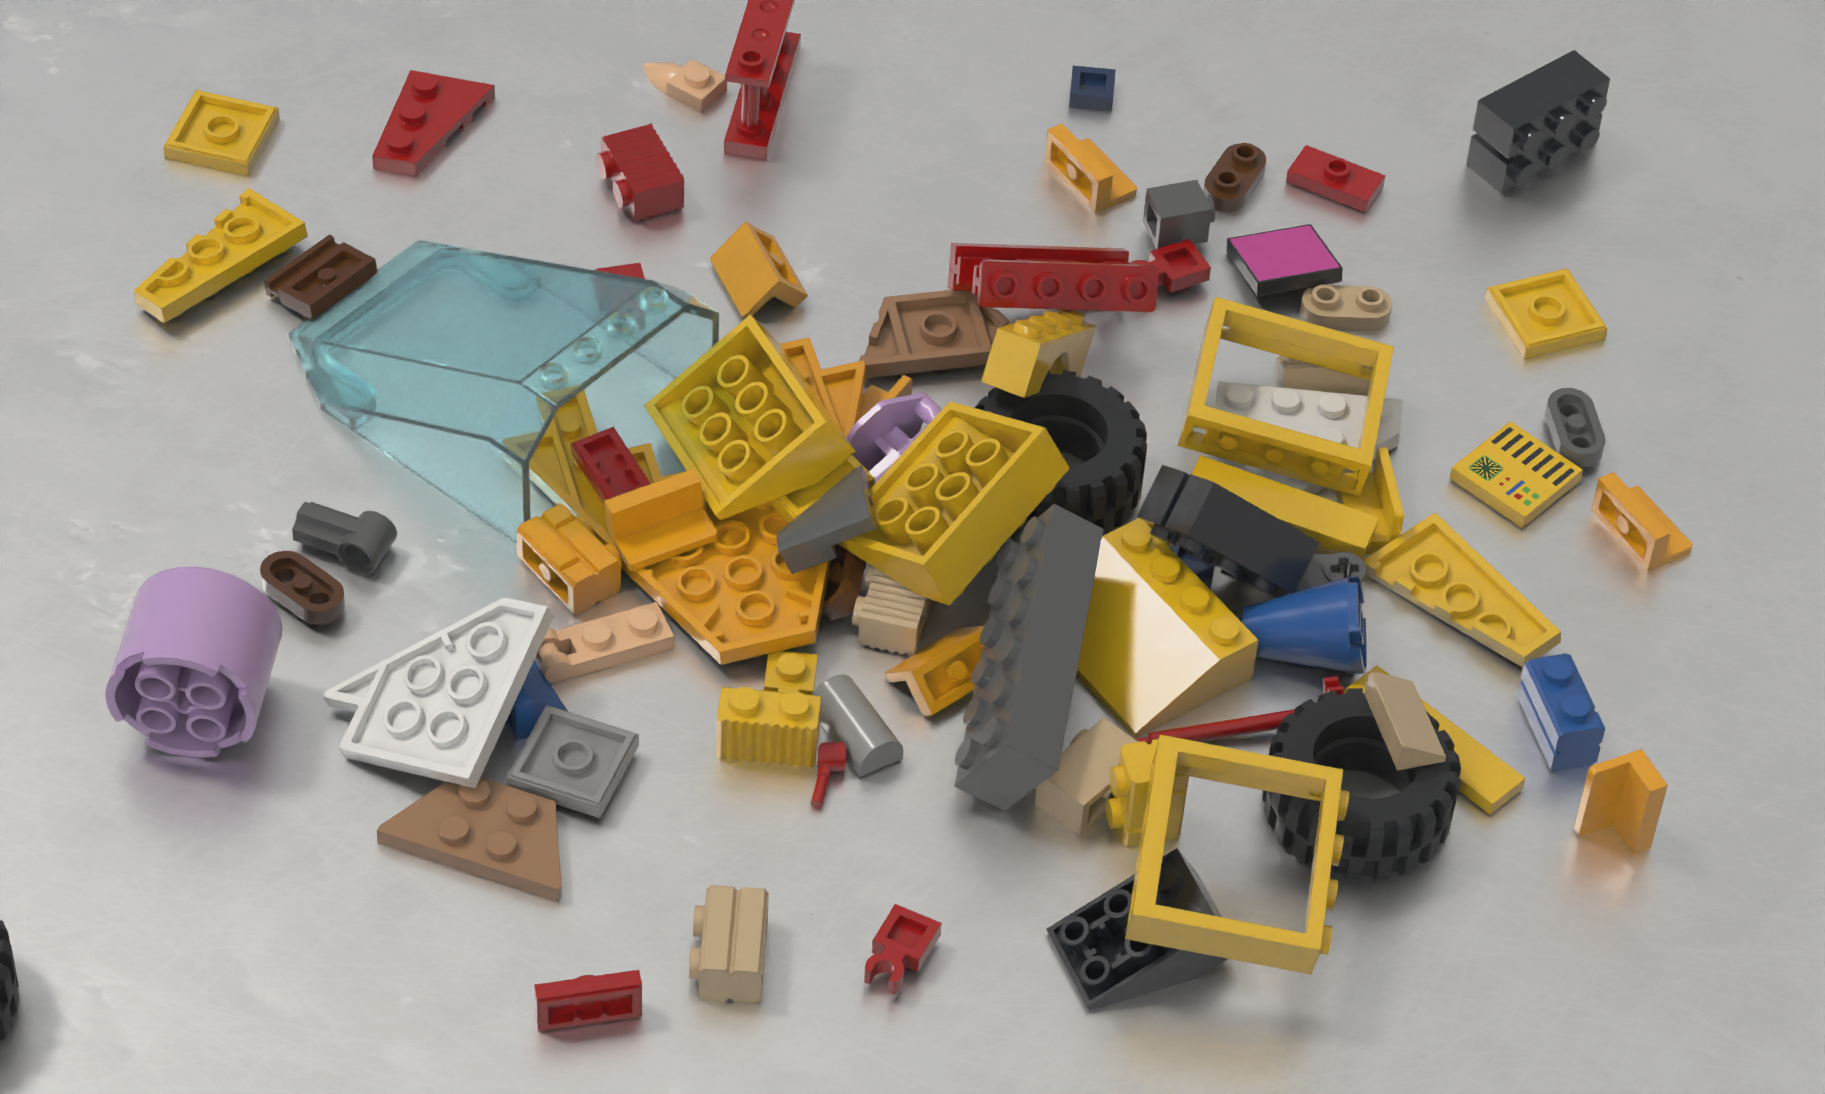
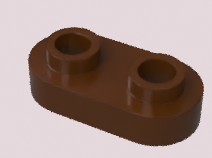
(1235, 176)
(843, 584)
(310, 590)

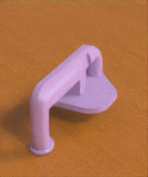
(890, 430)

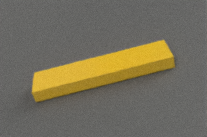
(1319, 518)
(1483, 775)

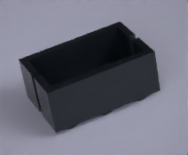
(1537, 122)
(1226, 531)

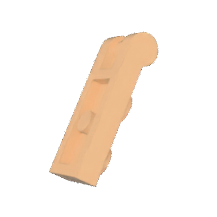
(604, 643)

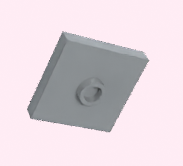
(573, 761)

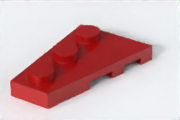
(423, 119)

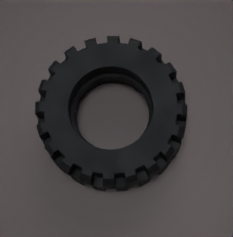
(1094, 426)
(1377, 832)

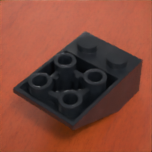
(1117, 969)

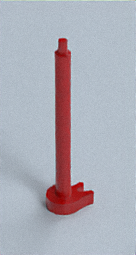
(1236, 726)

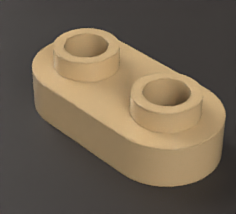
(1346, 307)

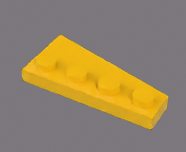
(232, 249)
(1457, 585)

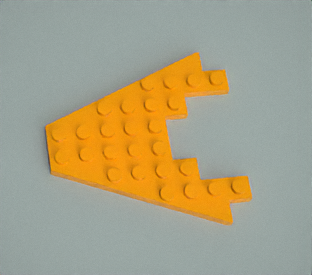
(738, 589)

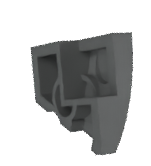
(830, 520)

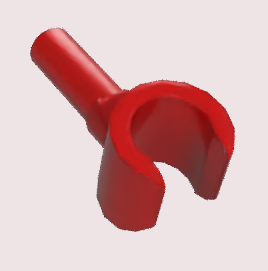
(830, 759)

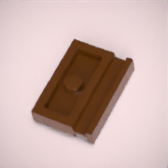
(321, 277)

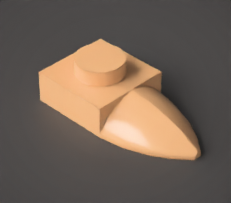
(689, 84)

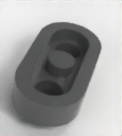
(1575, 426)

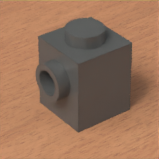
(1178, 213)

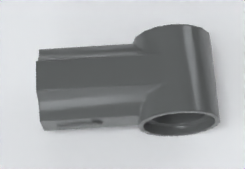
(355, 540)

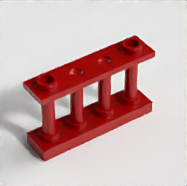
(763, 66)

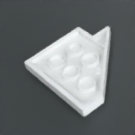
(1315, 413)
(445, 697)

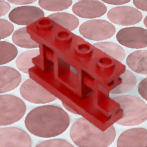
(1052, 277)

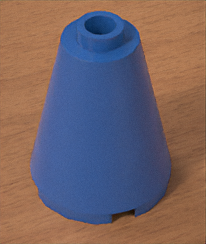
(1313, 627)

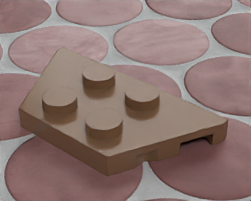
(930, 333)
(483, 832)

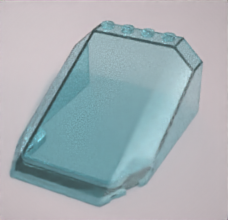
(471, 353)

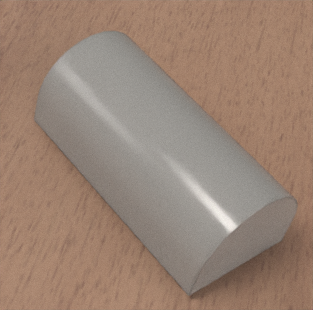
(853, 720)

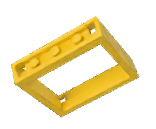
(1274, 446)
(1222, 935)

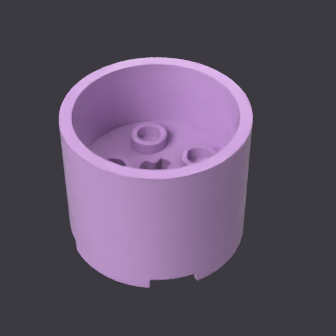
(194, 661)

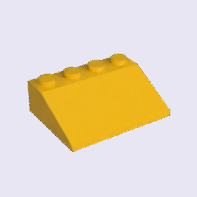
(748, 423)
(956, 499)
(1157, 634)

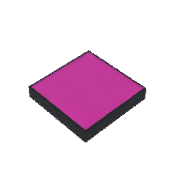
(1284, 260)

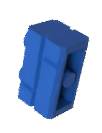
(1560, 712)

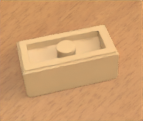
(1307, 376)
(1403, 721)

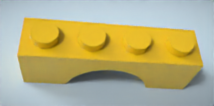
(1033, 346)

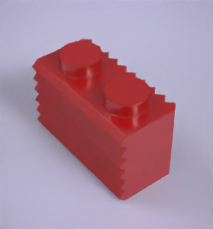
(641, 172)

